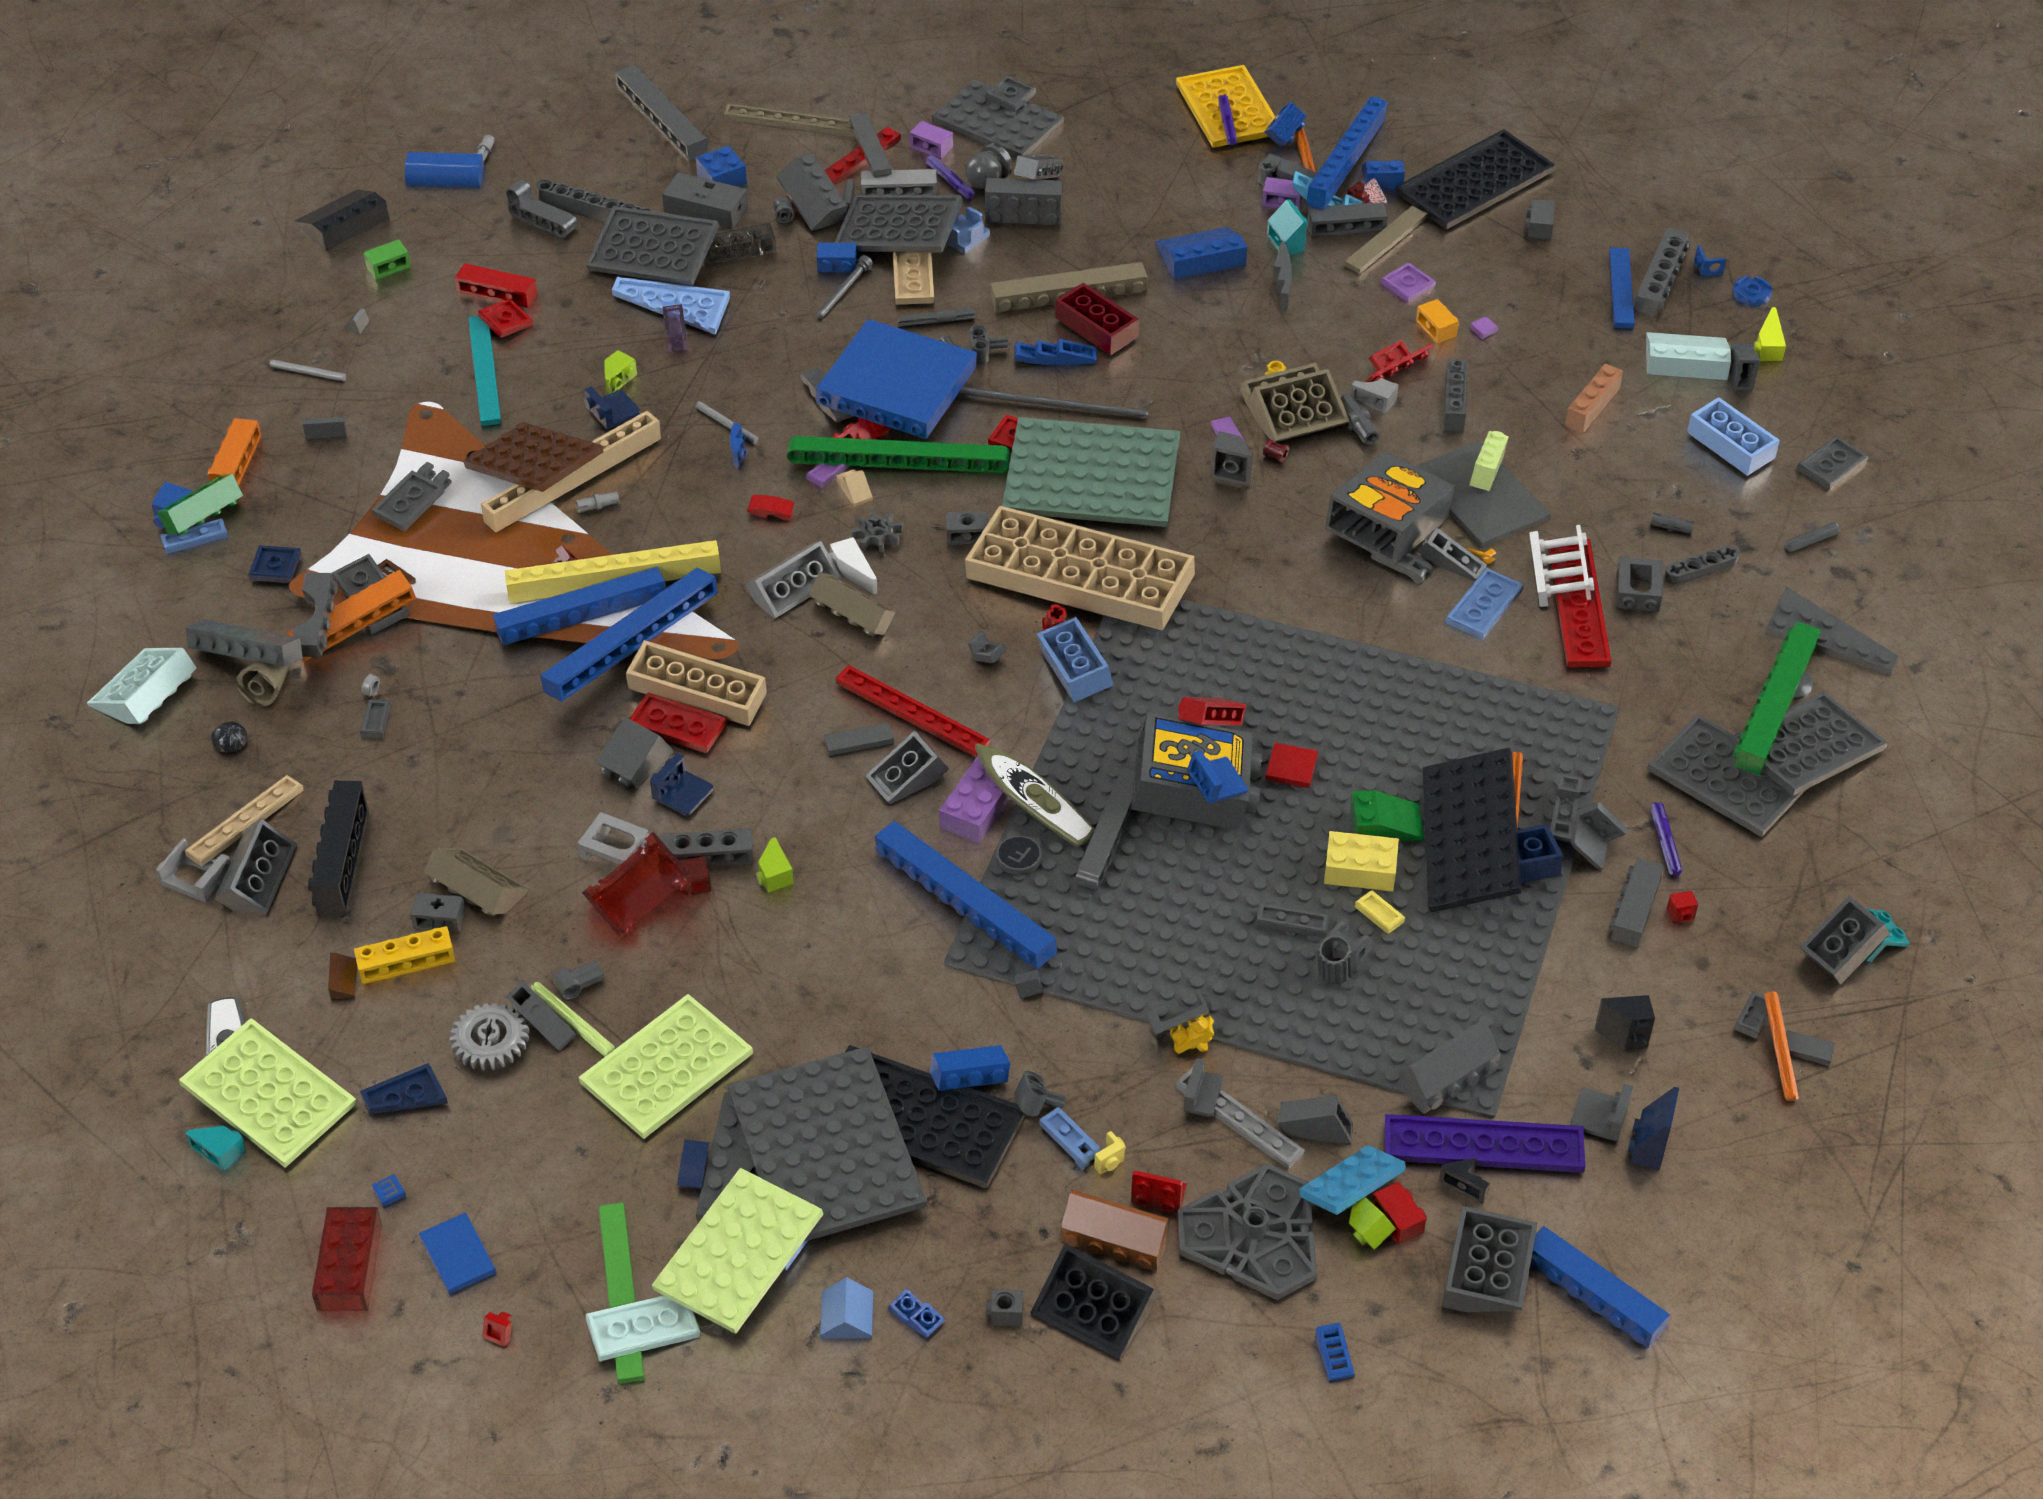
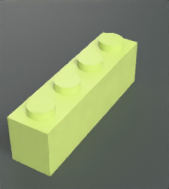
(1489, 460)

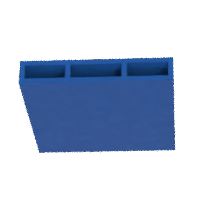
(896, 378)

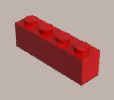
(495, 285)
(1211, 711)

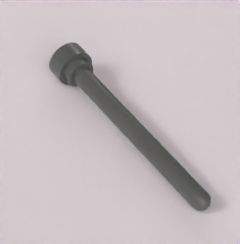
(863, 265)

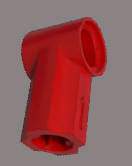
(1054, 616)

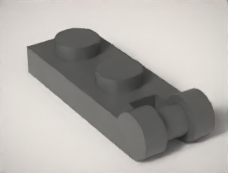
(1409, 565)

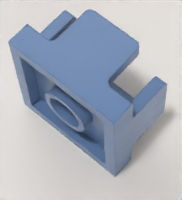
(968, 231)

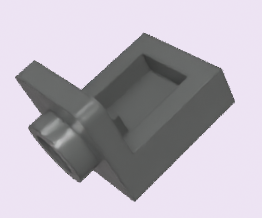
(984, 650)

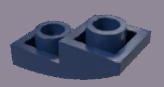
(693, 1164)

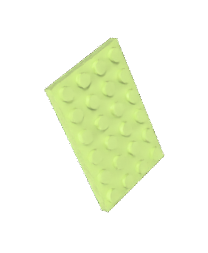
(665, 1066)
(268, 1092)
(737, 1250)

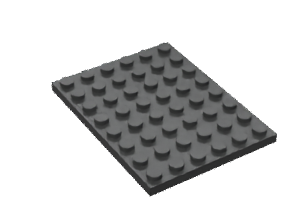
(829, 1140)

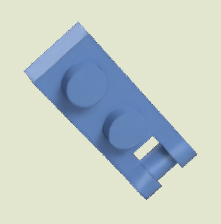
(1070, 1137)

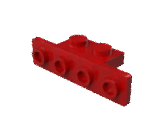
(1393, 358)
(863, 430)

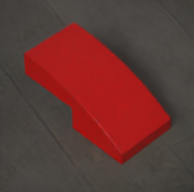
(764, 504)

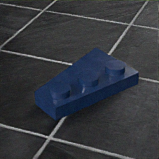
(406, 1091)

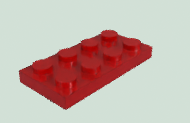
(679, 722)

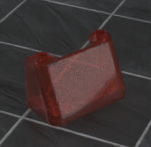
(638, 885)

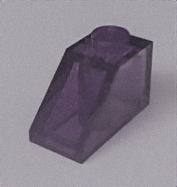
(675, 328)

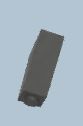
(1743, 366)
(1316, 1120)

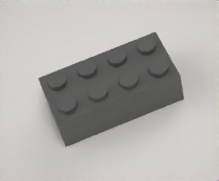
(1023, 201)

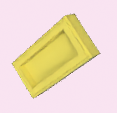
(1379, 912)

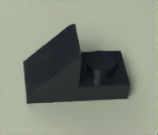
(1460, 1178)

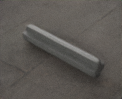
(1812, 537)

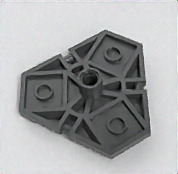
(1261, 1231)

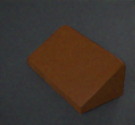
(342, 976)

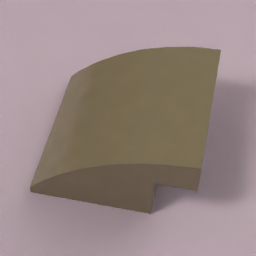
(1294, 402)

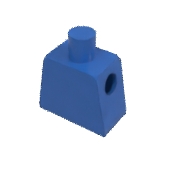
(167, 495)

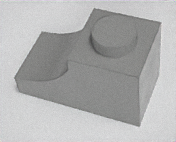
(1376, 395)

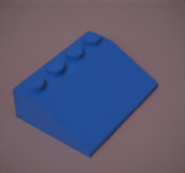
(1203, 252)

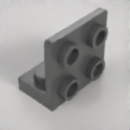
(1602, 1113)

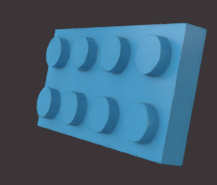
(1352, 1179)

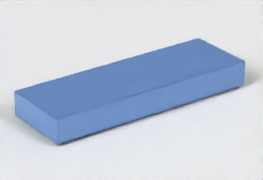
(195, 536)

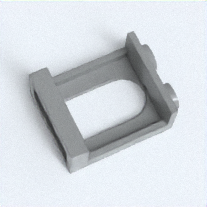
(592, 838)
(206, 885)

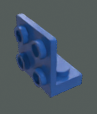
(1215, 778)

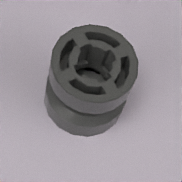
(783, 209)

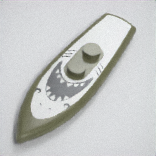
(1035, 795)

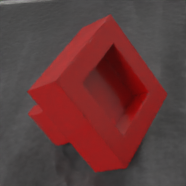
(497, 1328)

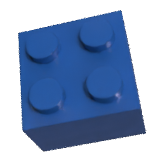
(722, 166)

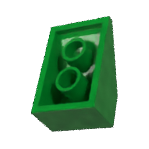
(1385, 816)

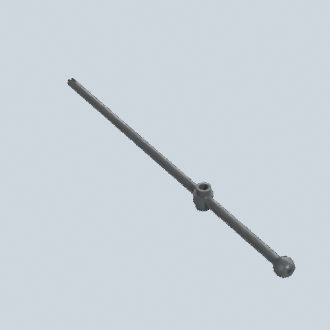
(1054, 402)

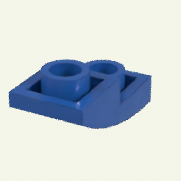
(737, 444)
(915, 1314)

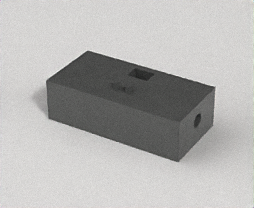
(705, 200)

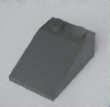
(907, 769)

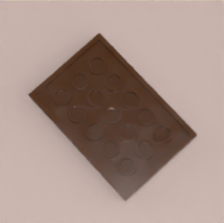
(533, 456)

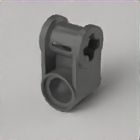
(1268, 168)

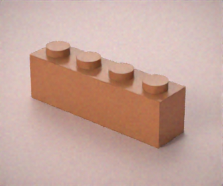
(1593, 398)

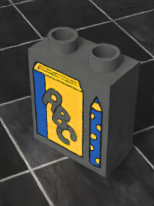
(1166, 786)

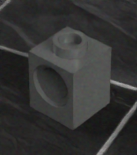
(1005, 1298)

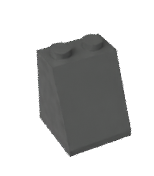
(633, 754)

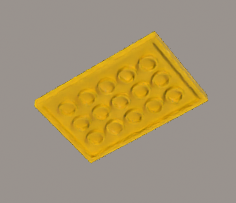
(1247, 104)

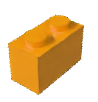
(1437, 321)

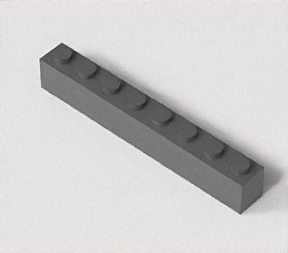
(661, 112)

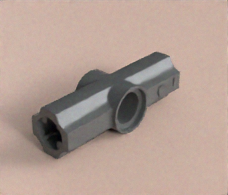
(1360, 420)

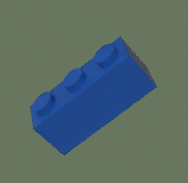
(969, 1067)

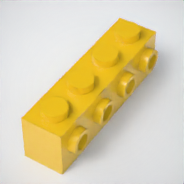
(404, 955)

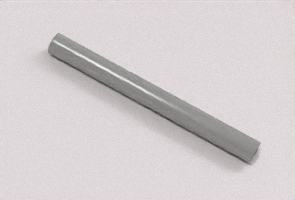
(307, 370)
(724, 421)

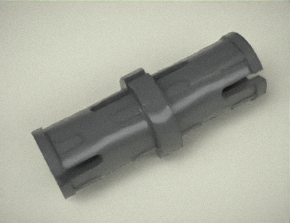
(1672, 523)

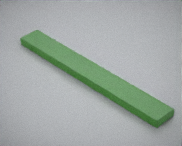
(619, 1280)

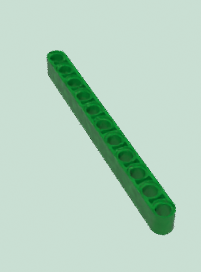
(899, 454)

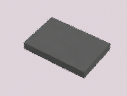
(1832, 462)

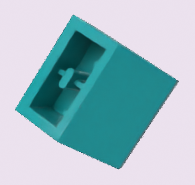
(1289, 227)

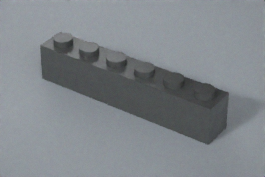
(244, 643)

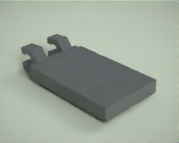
(412, 496)

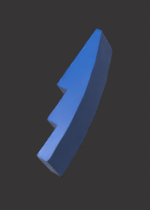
(1062, 353)

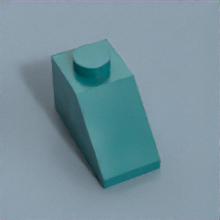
(217, 1145)

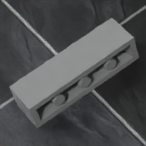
(900, 183)

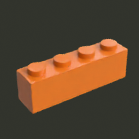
(236, 449)

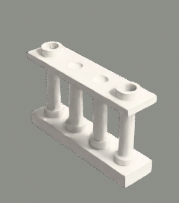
(1543, 575)

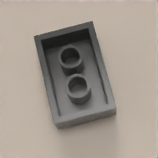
(1844, 939)

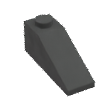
(1450, 555)

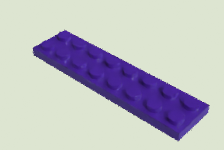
(1489, 1141)

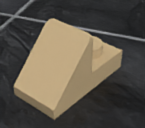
(855, 486)

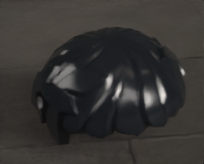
(229, 737)

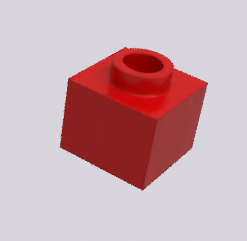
(1682, 906)

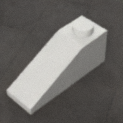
(852, 564)

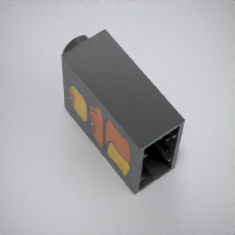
(1389, 507)

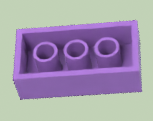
(973, 805)

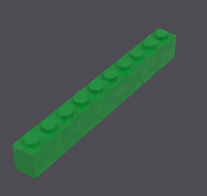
(1776, 699)

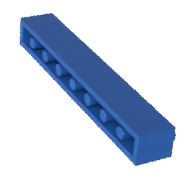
(578, 606)

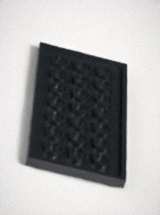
(1475, 178)
(1471, 830)
(949, 1129)

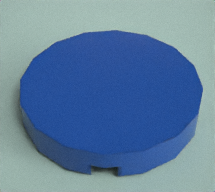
(1752, 291)

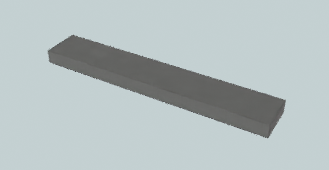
(870, 144)

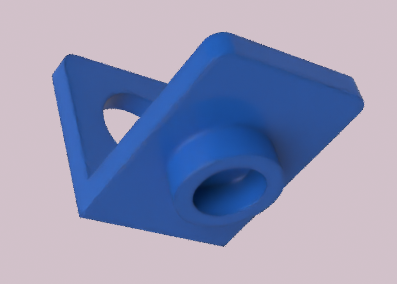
(1704, 264)

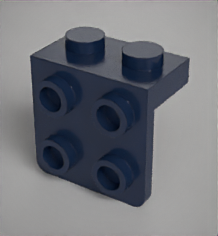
(612, 408)
(679, 788)

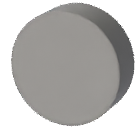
(370, 685)

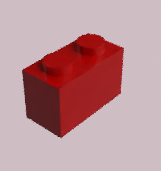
(1401, 1211)

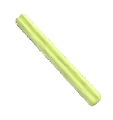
(573, 1020)

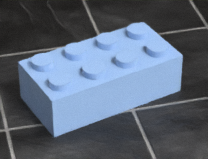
(1733, 436)

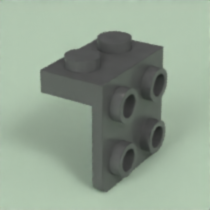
(1593, 831)

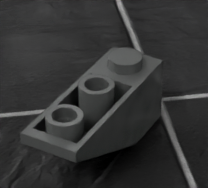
(540, 1015)

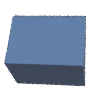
(847, 1310)

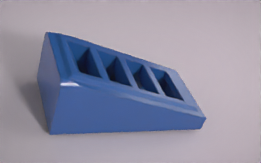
(1333, 1335)

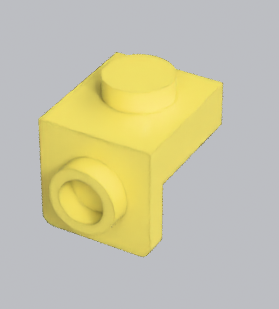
(1110, 1156)

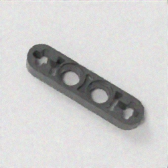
(1680, 572)

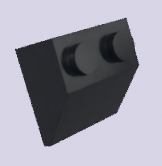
(1626, 1020)

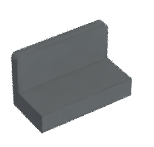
(1202, 1090)

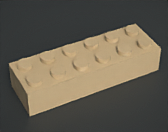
(696, 682)

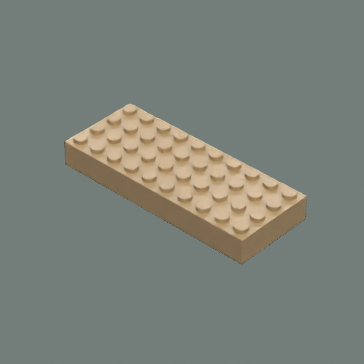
(1080, 567)

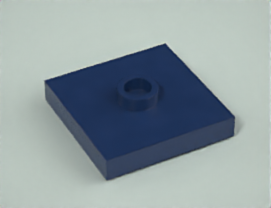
(274, 564)

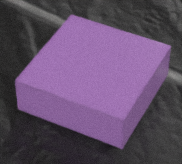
(1484, 327)

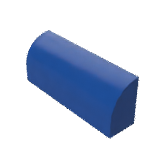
(444, 169)

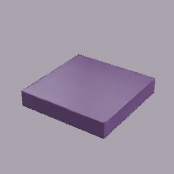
(1408, 282)

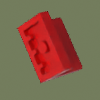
(1157, 1191)

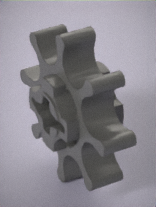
(877, 530)

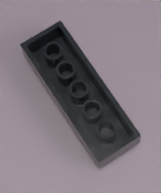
(338, 848)

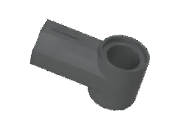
(572, 982)

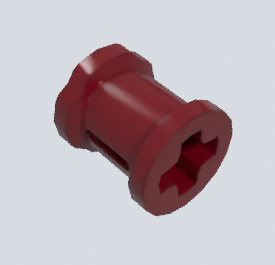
(1275, 450)

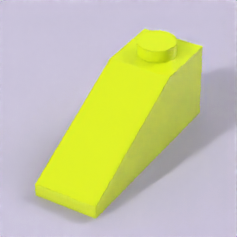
(1771, 341)

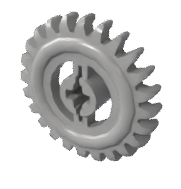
(491, 1046)

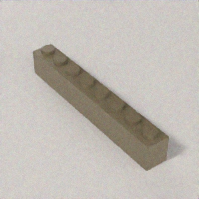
(1046, 289)

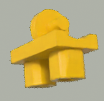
(1194, 1036)

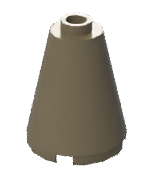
(261, 682)

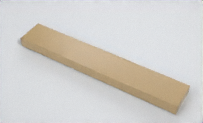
(234, 826)

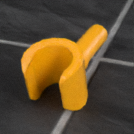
(1485, 556)

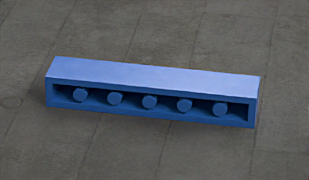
(1598, 1288)

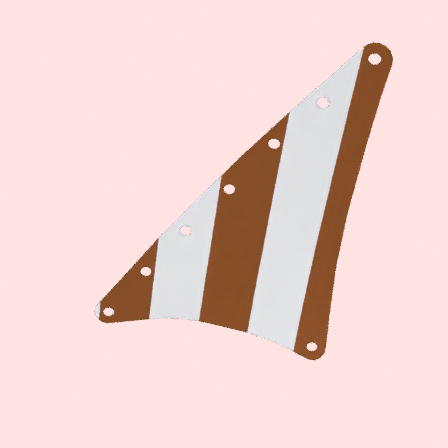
(464, 562)

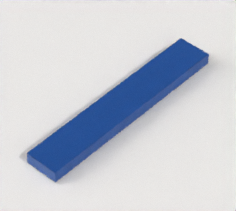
(1621, 288)

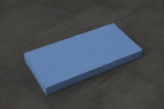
(1484, 604)

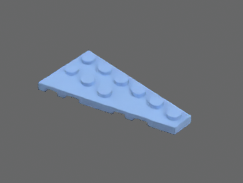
(701, 306)

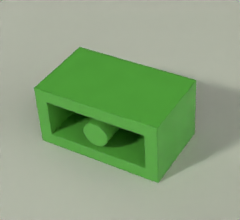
(387, 259)

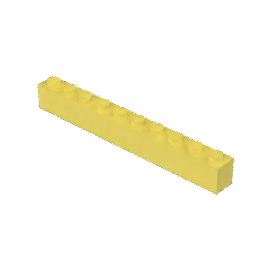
(564, 577)

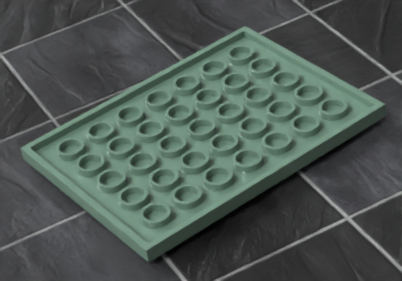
(1092, 471)

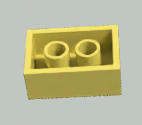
(1361, 861)

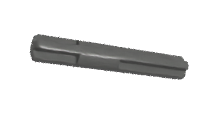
(936, 317)

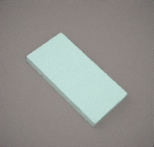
(640, 1327)

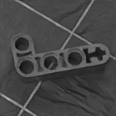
(538, 213)

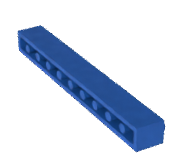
(1346, 153)
(628, 634)
(966, 895)

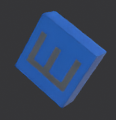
(388, 1190)

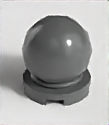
(989, 163)

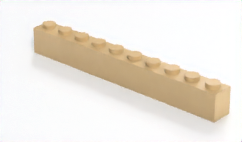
(617, 446)

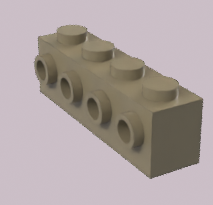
(852, 604)

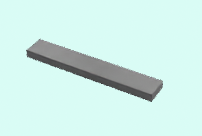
(1251, 1127)

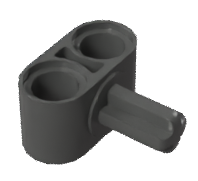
(981, 343)
(1033, 1094)

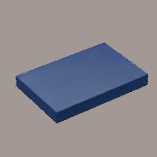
(457, 1253)

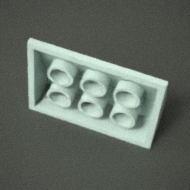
(1687, 356)
(143, 684)

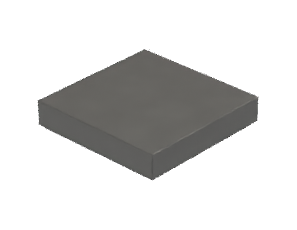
(1010, 93)

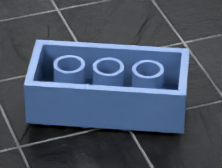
(1075, 659)

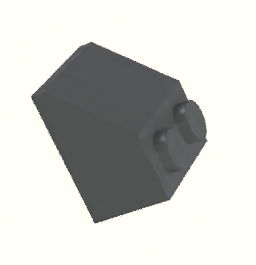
(1231, 459)

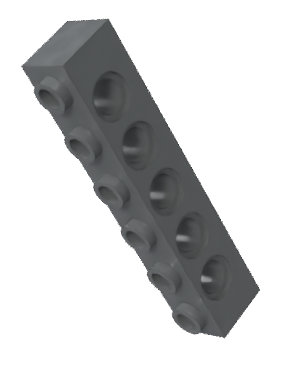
(1662, 272)

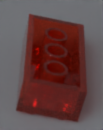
(347, 1259)

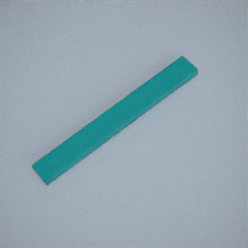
(484, 372)

